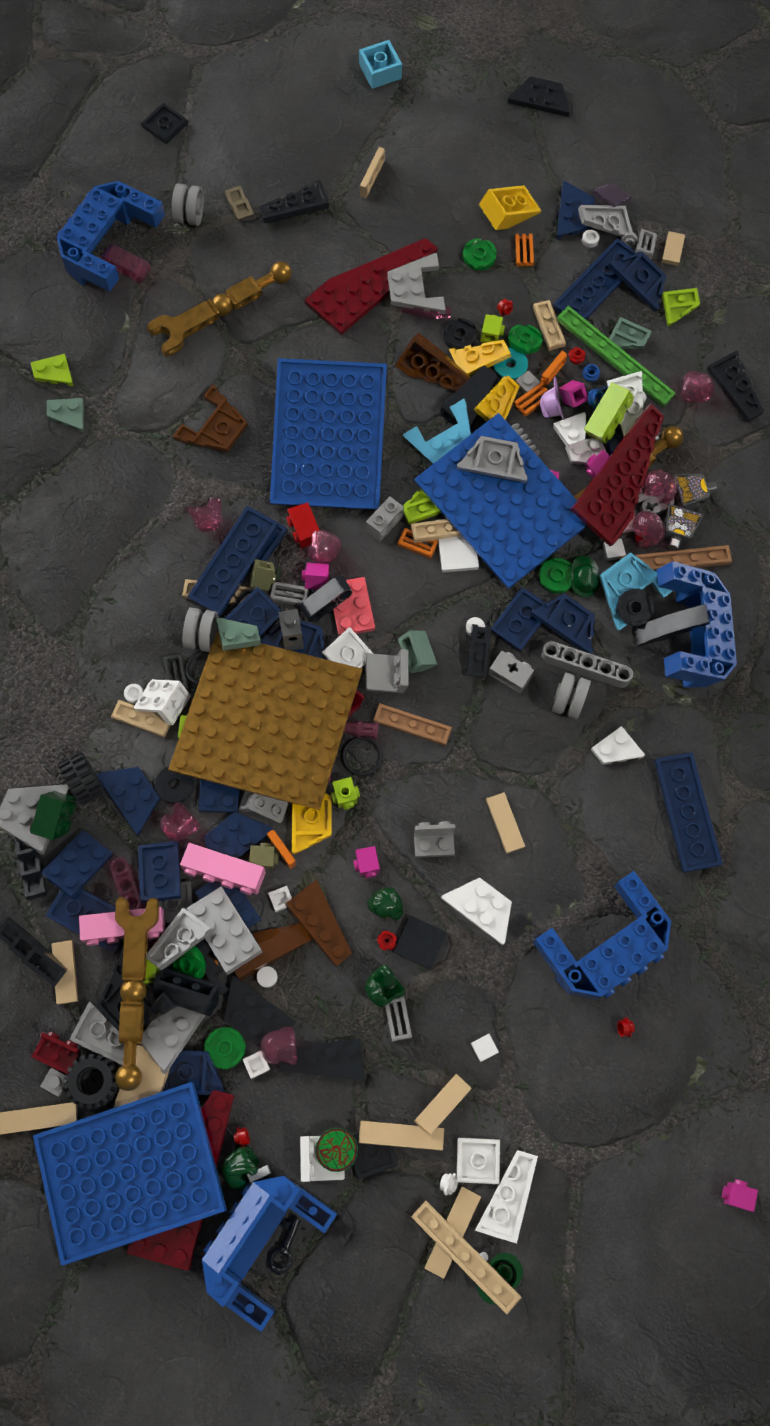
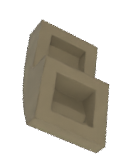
(238, 203)

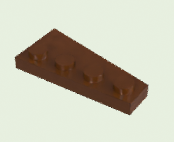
(317, 919)

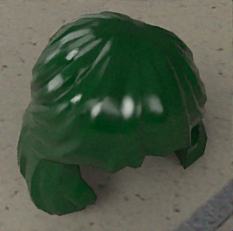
(386, 903)
(383, 986)
(237, 1165)

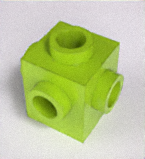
(342, 787)

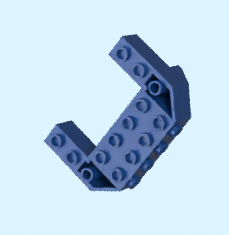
(93, 220)
(711, 645)
(617, 957)
(246, 1235)

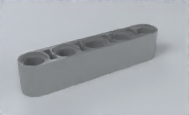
(577, 664)

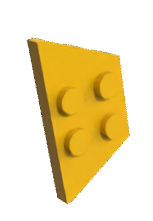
(311, 825)

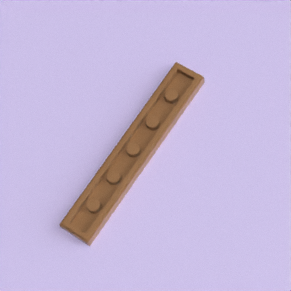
(693, 557)

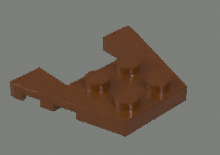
(220, 429)

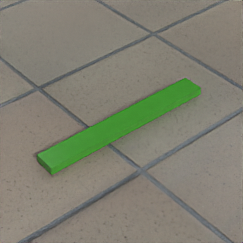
(614, 355)

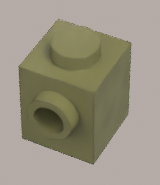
(262, 575)
(264, 856)

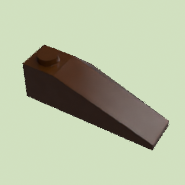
(429, 363)
(274, 944)

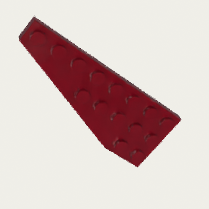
(355, 292)
(614, 491)
(178, 1245)

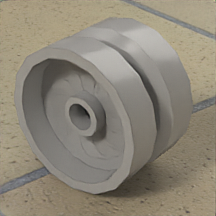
(187, 204)
(199, 629)
(569, 695)

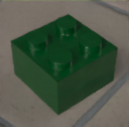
(53, 815)

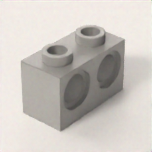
(384, 518)

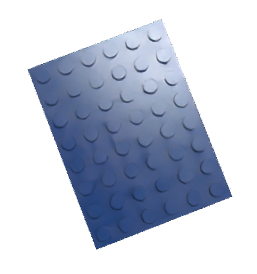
(328, 434)
(503, 519)
(128, 1173)

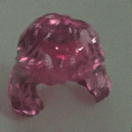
(697, 387)
(659, 483)
(207, 517)
(649, 527)
(324, 547)
(179, 824)
(279, 1046)

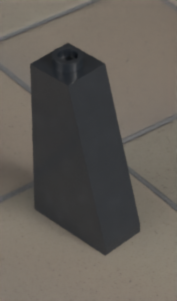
(473, 393)

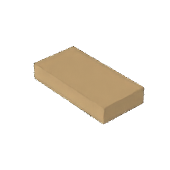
(673, 248)

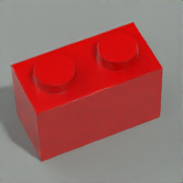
(303, 524)

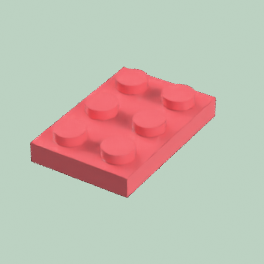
(355, 610)

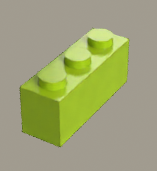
(609, 413)

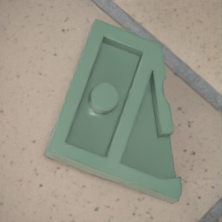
(629, 335)
(67, 412)
(237, 634)

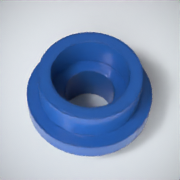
(591, 368)
(595, 397)

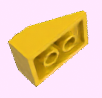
(508, 206)

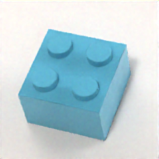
(380, 64)

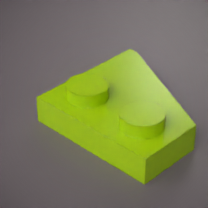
(679, 304)
(52, 370)
(419, 508)

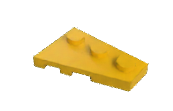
(473, 358)
(498, 399)

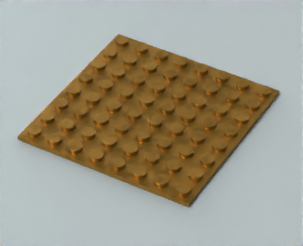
(267, 722)

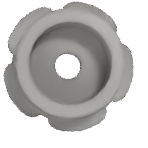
(630, 236)

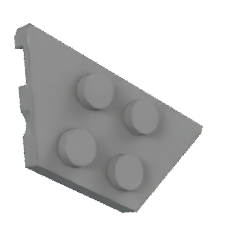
(495, 459)
(169, 1034)

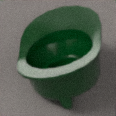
(584, 576)
(509, 1268)

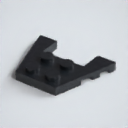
(111, 1000)

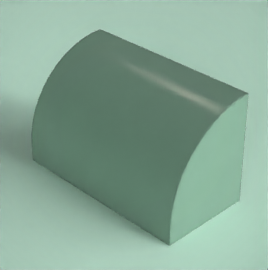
(419, 651)

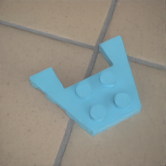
(445, 441)
(626, 575)

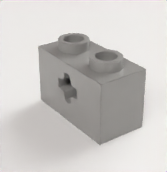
(517, 679)

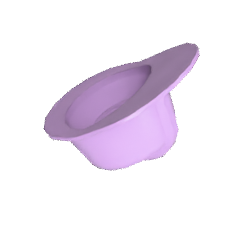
(551, 402)

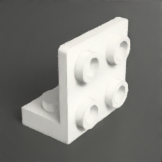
(164, 697)
(310, 1167)

